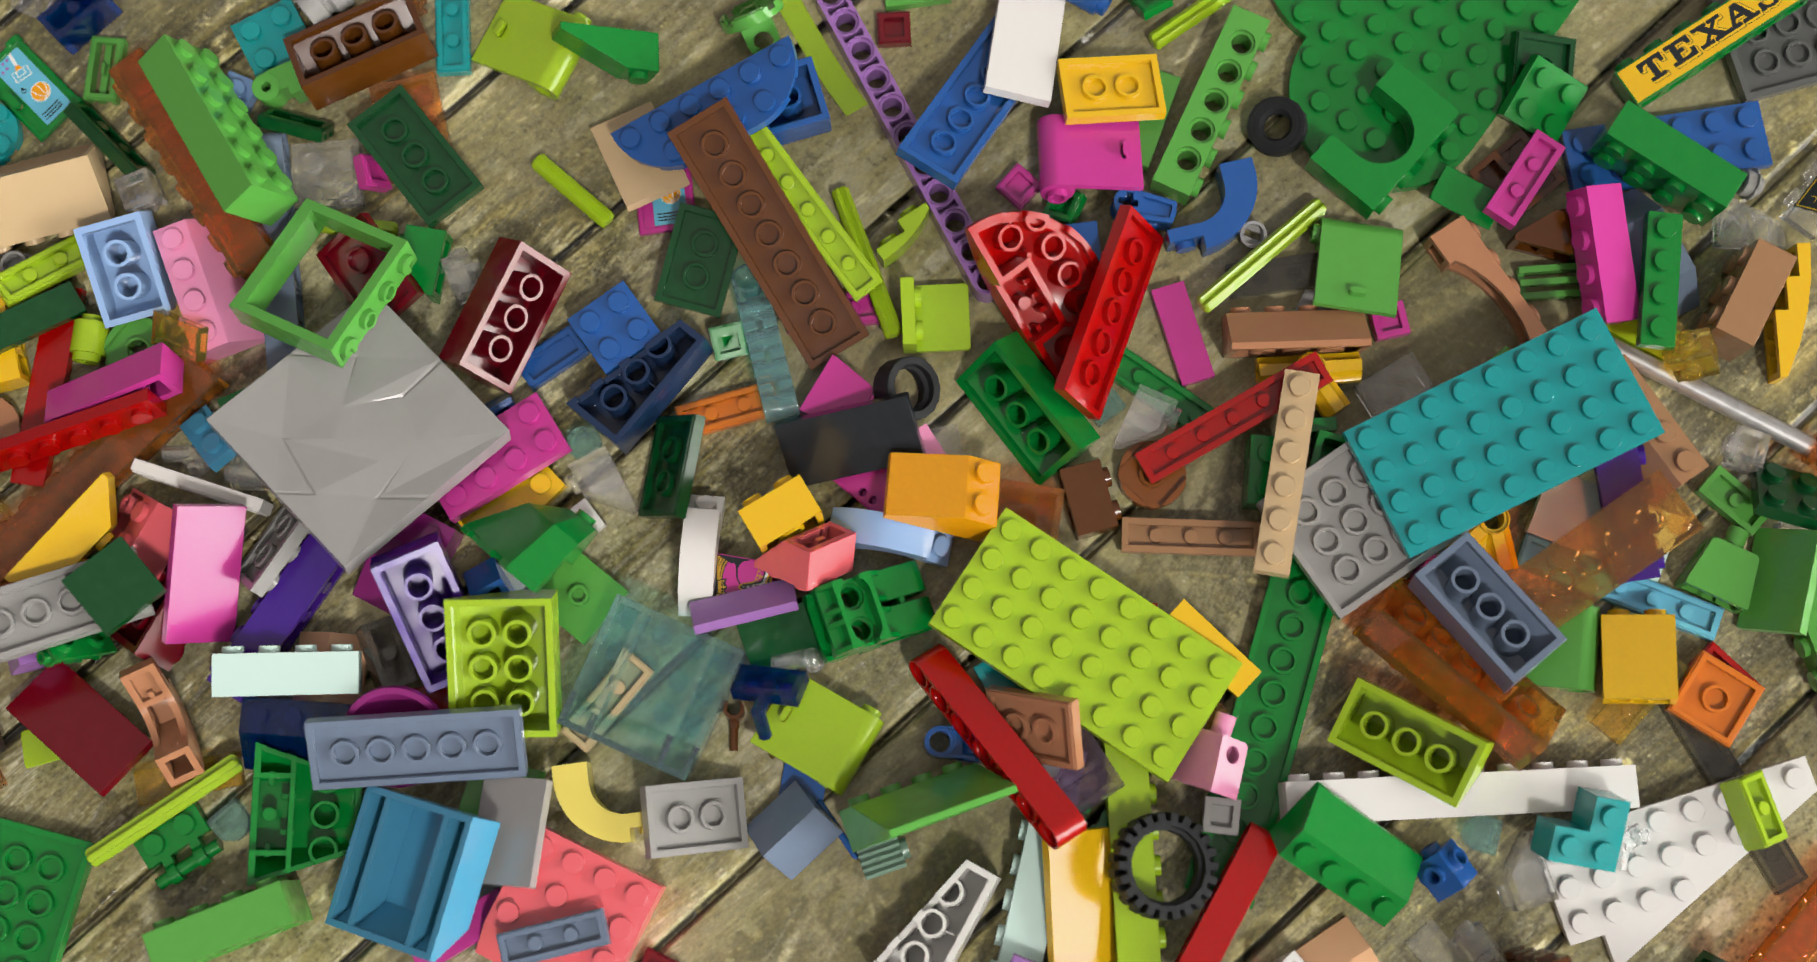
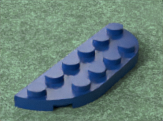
(755, 87)

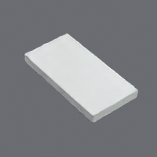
(1024, 50)

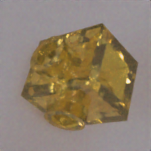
(1693, 355)

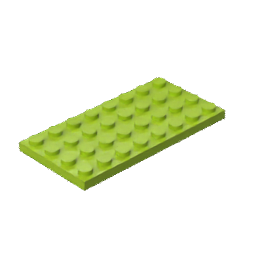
(1086, 636)

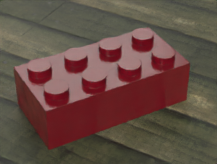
(505, 315)

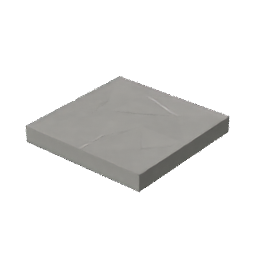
(360, 443)

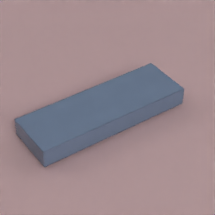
(555, 937)

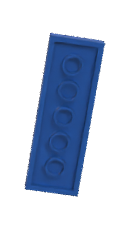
(957, 120)
(1728, 131)

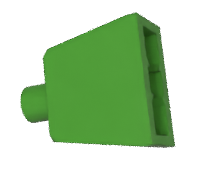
(1722, 571)

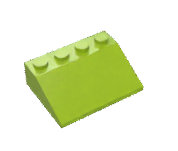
(506, 653)

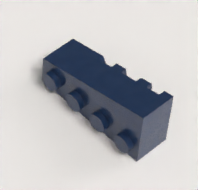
(643, 386)

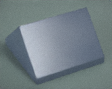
(793, 830)

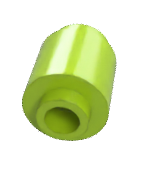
(88, 340)

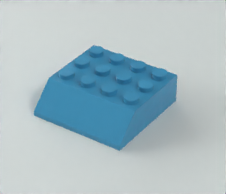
(412, 873)

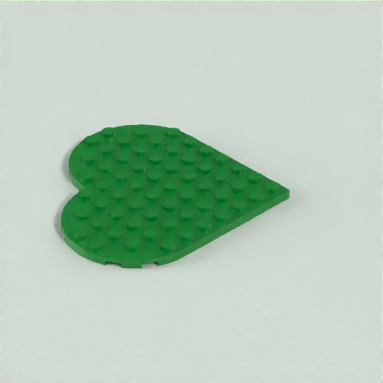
(1448, 44)

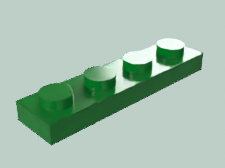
(1659, 280)

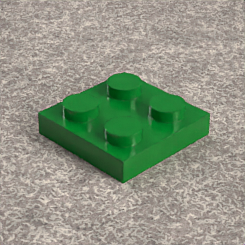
(1542, 98)

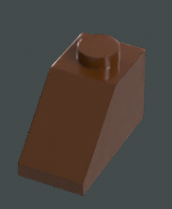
(1546, 238)

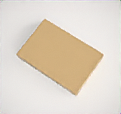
(635, 181)

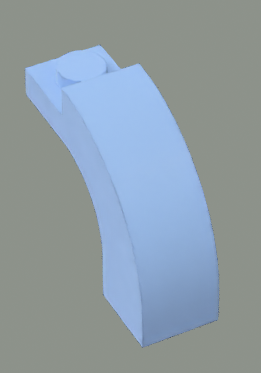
(895, 537)

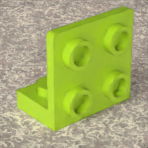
(934, 317)

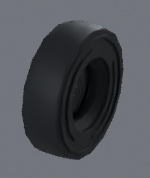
(1265, 110)

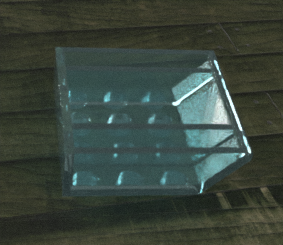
(674, 709)

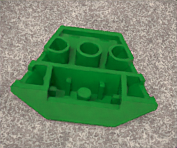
(293, 822)

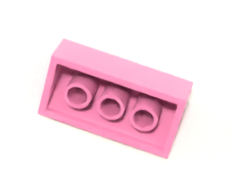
(204, 287)

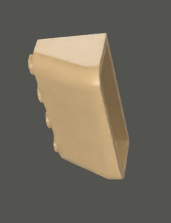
(53, 195)

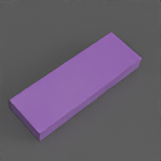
(743, 606)

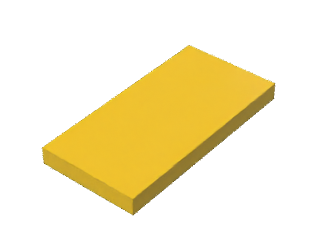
(1079, 899)

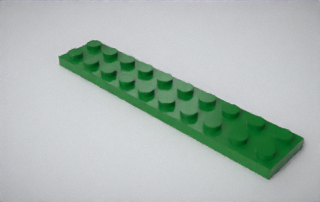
(1274, 706)

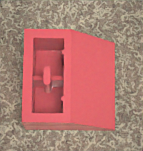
(147, 527)
(811, 556)

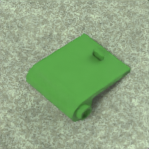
(1357, 266)
(1575, 661)

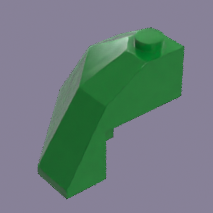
(533, 540)

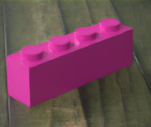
(1603, 252)
(151, 368)

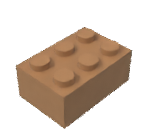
(1746, 297)

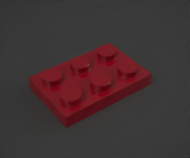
(353, 264)

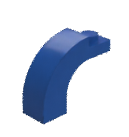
(1238, 195)

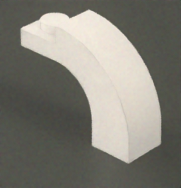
(699, 550)

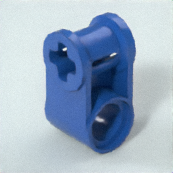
(957, 747)

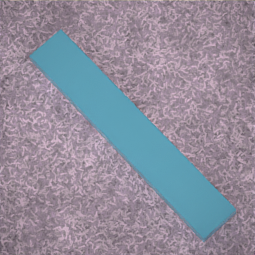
(1691, 614)

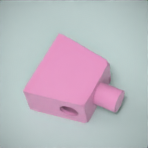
(1214, 759)

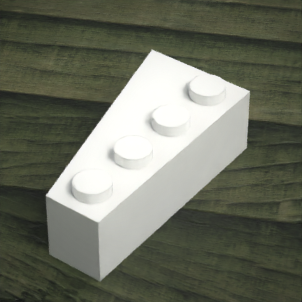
(947, 920)

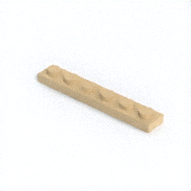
(1286, 474)

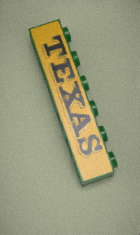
(1696, 47)

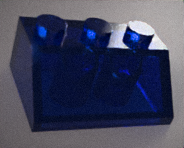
(280, 724)

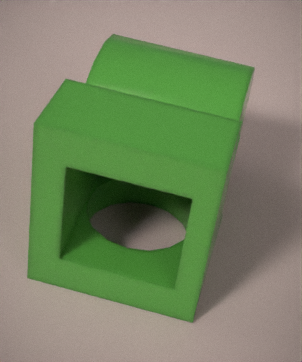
(278, 86)

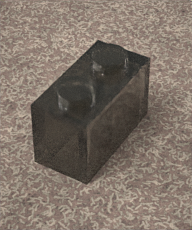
(385, 653)

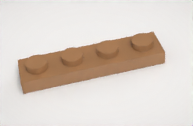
(1189, 537)

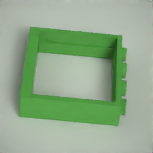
(283, 258)

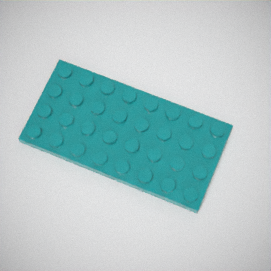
(1502, 433)

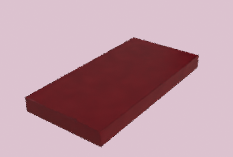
(80, 727)

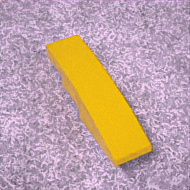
(1786, 323)

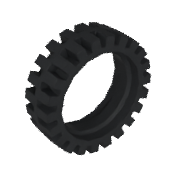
(1202, 862)

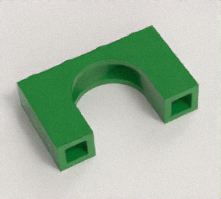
(1367, 184)

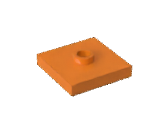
(1715, 699)

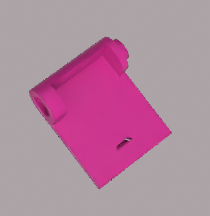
(1087, 157)

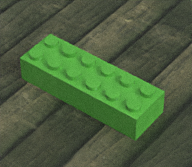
(218, 131)

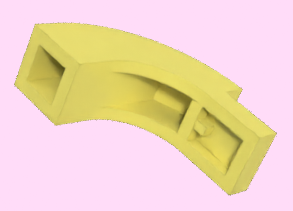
(579, 801)

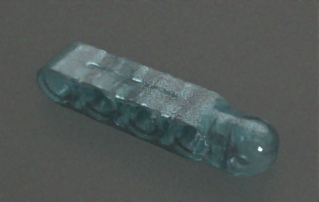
(764, 348)

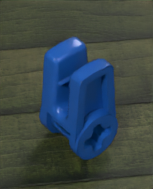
(1153, 208)

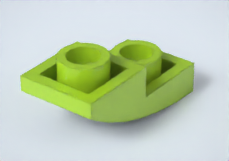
(910, 227)

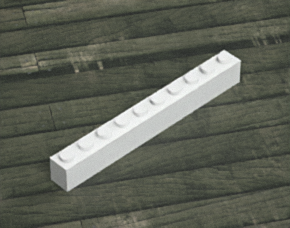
(1491, 794)

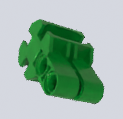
(866, 596)

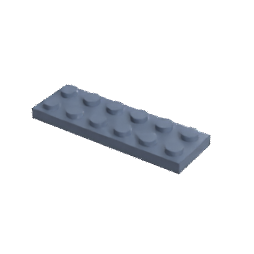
(416, 747)

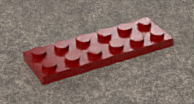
(1109, 313)

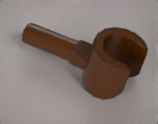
(734, 725)

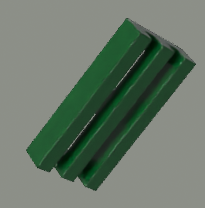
(296, 125)

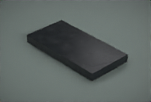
(849, 438)

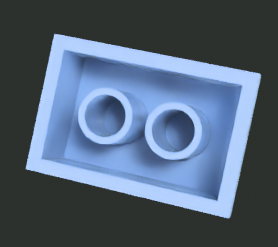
(125, 268)

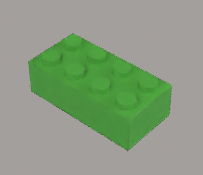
(228, 926)

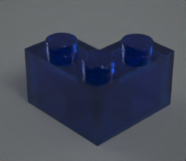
(78, 20)

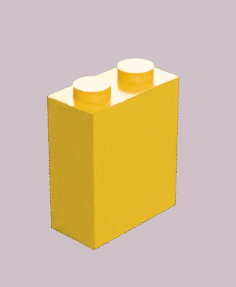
(1638, 657)

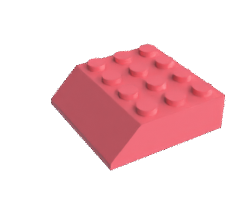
(570, 883)

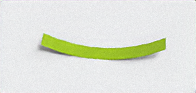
(825, 62)

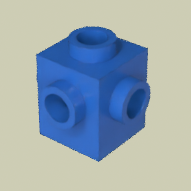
(1445, 869)

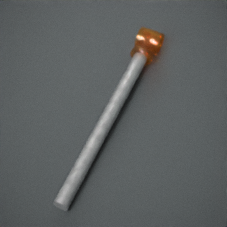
(1724, 404)

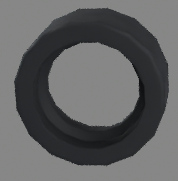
(923, 373)

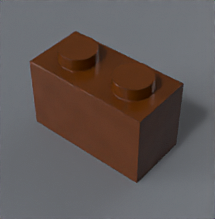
(1089, 499)

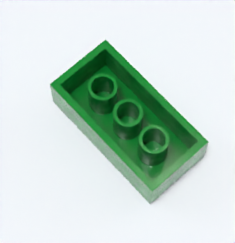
(1666, 164)

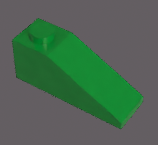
(618, 51)

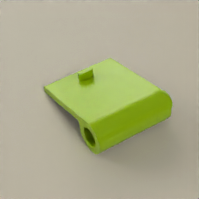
(523, 47)
(822, 736)

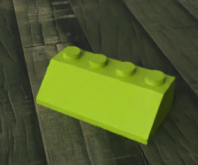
(1410, 742)

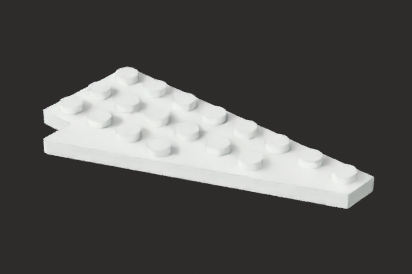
(1687, 853)

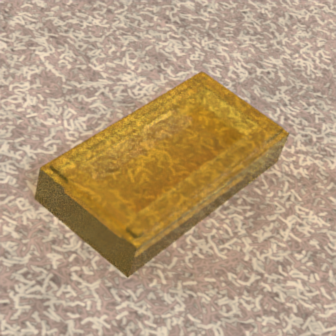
(180, 335)

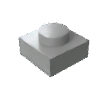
(1221, 815)

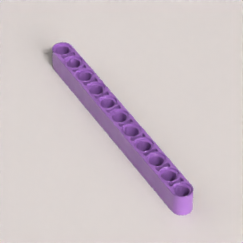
(897, 127)

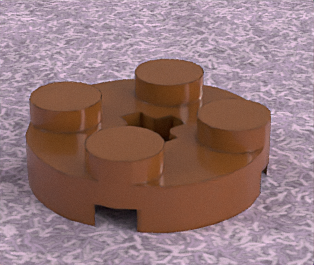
(1141, 492)

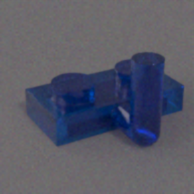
(766, 687)

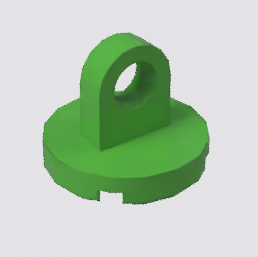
(752, 18)

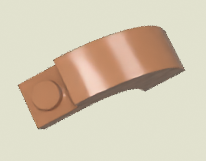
(167, 720)

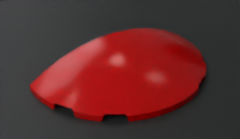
(1036, 277)

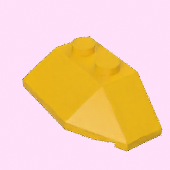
(76, 534)

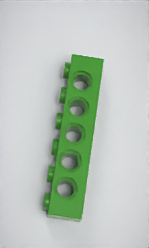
(1240, 28)

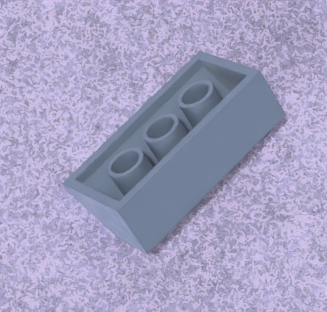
(1486, 612)

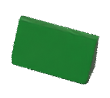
(1463, 195)

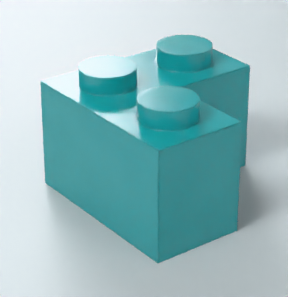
(1591, 836)

